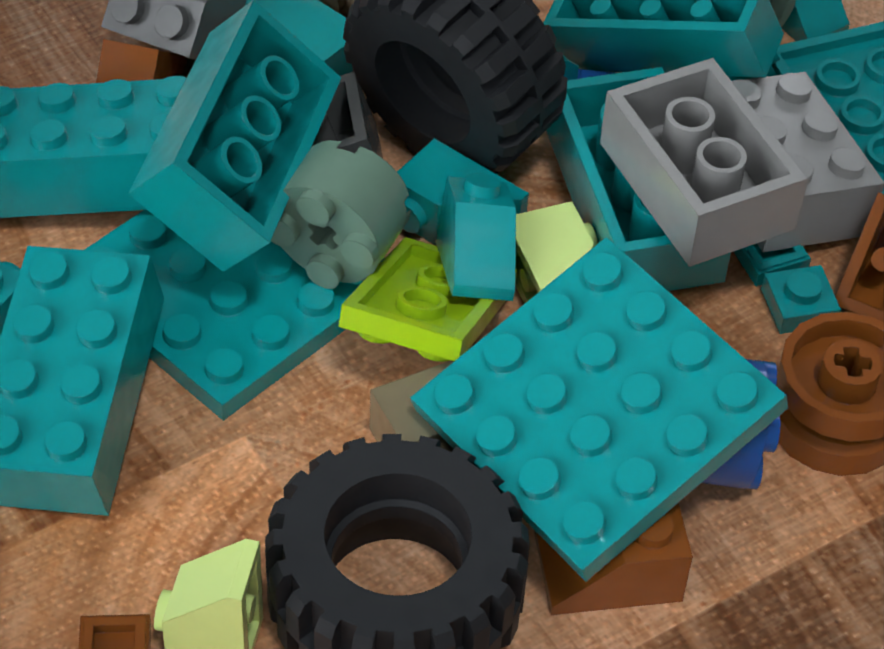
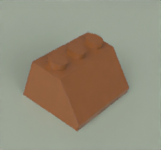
(644, 573)

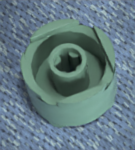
(341, 213)

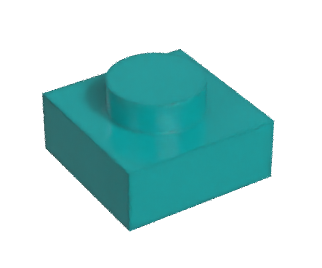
(798, 296)

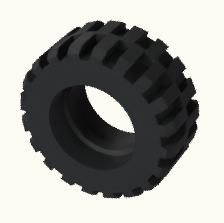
(458, 73)
(396, 494)

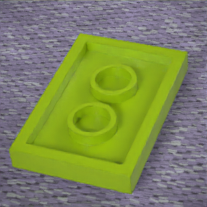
(413, 305)

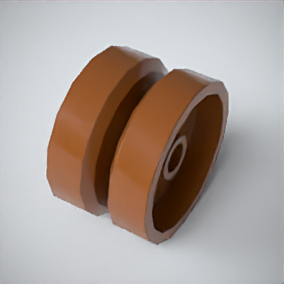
(834, 393)

